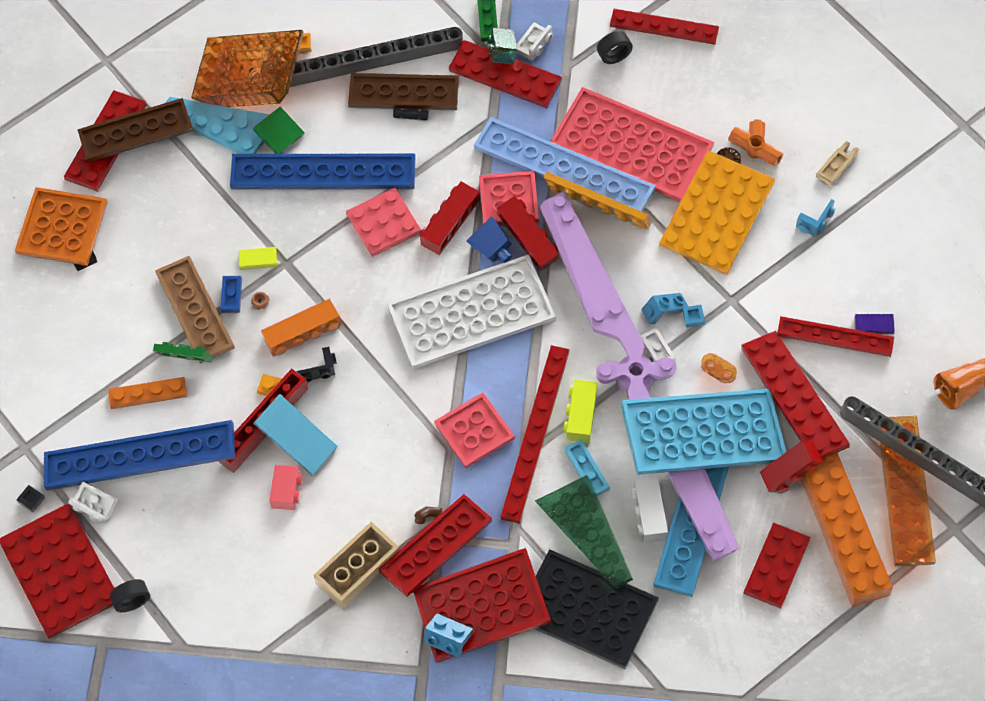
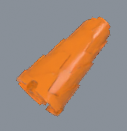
(960, 383)

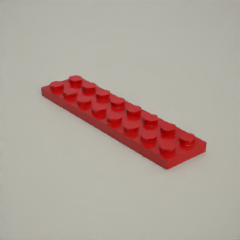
(794, 394)

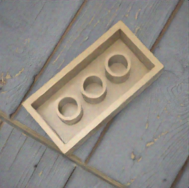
(355, 565)

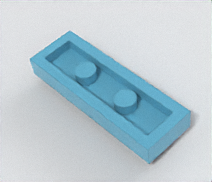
(585, 465)

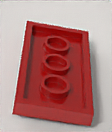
(776, 565)

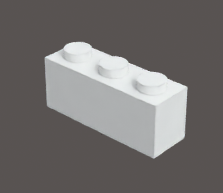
(649, 510)

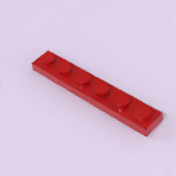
(664, 26)
(835, 336)

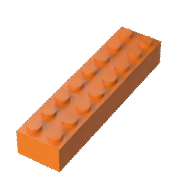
(846, 532)

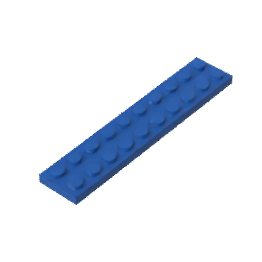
(323, 171)
(139, 455)

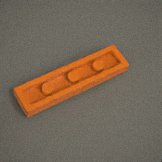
(147, 393)

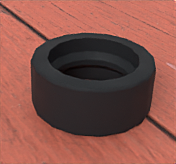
(610, 41)
(129, 595)

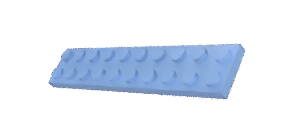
(541, 155)

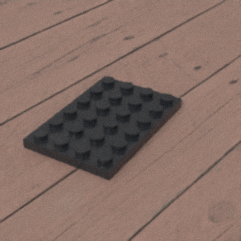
(590, 611)

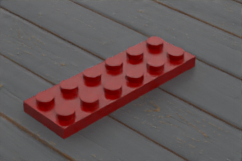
(514, 79)
(94, 173)
(435, 545)

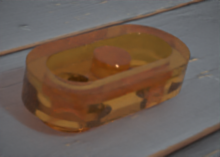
(720, 367)

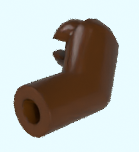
(426, 511)

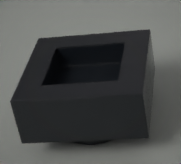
(30, 498)

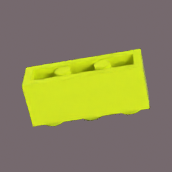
(580, 410)

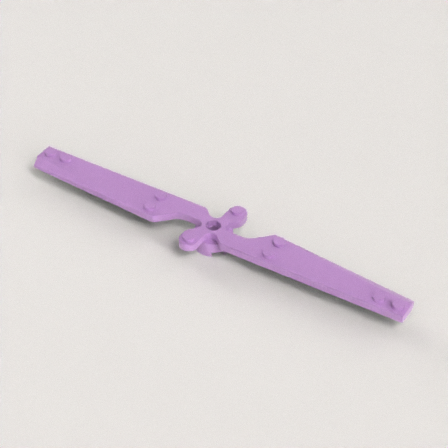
(611, 319)

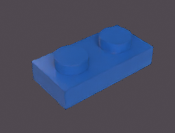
(231, 294)

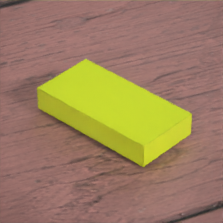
(258, 258)

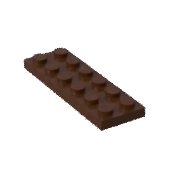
(403, 91)
(135, 130)

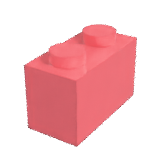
(285, 487)

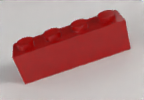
(449, 217)
(527, 233)

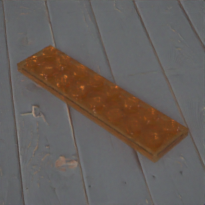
(907, 504)

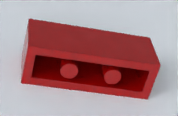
(791, 467)

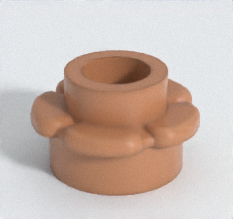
(260, 296)

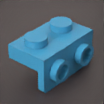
(447, 635)

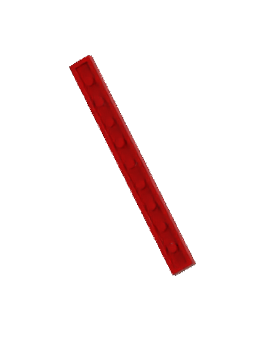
(535, 434)

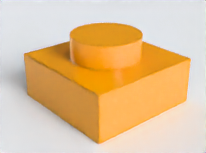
(305, 43)
(267, 384)

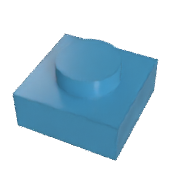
(693, 316)

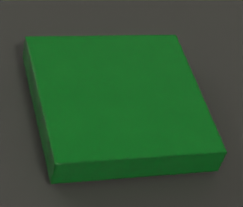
(278, 131)

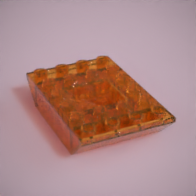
(231, 60)

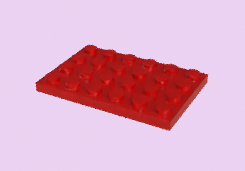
(58, 570)
(491, 598)

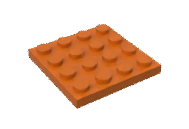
(61, 226)

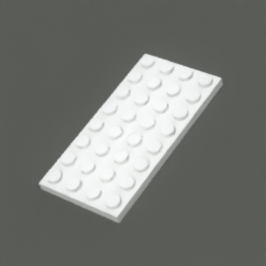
(471, 311)

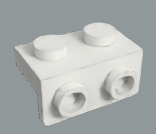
(534, 40)
(93, 502)

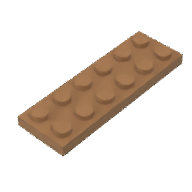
(194, 307)

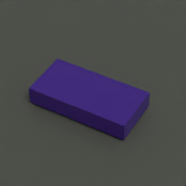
(875, 323)

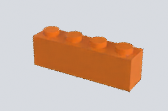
(301, 327)

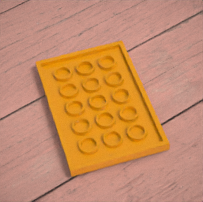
(717, 212)

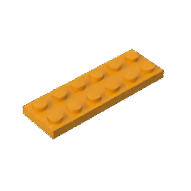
(592, 198)

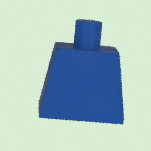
(491, 241)

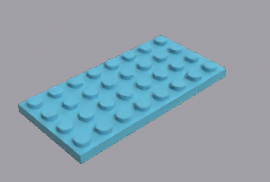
(703, 431)

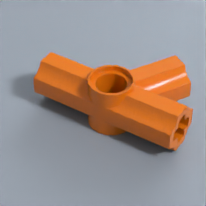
(756, 138)

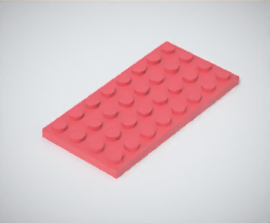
(632, 142)

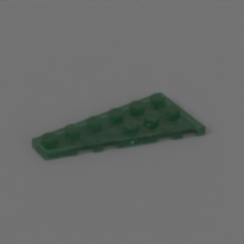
(582, 519)

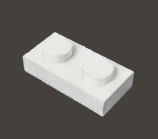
(656, 345)

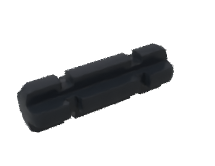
(409, 113)

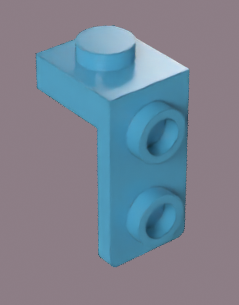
(811, 226)
(661, 304)

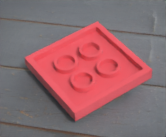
(499, 188)
(383, 222)
(474, 430)

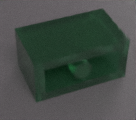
(502, 45)

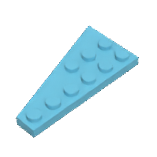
(225, 125)

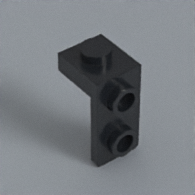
(324, 371)

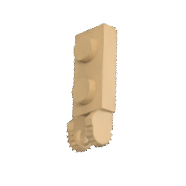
(836, 164)

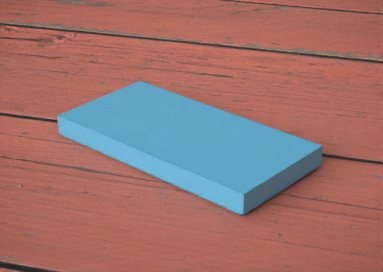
(295, 434)

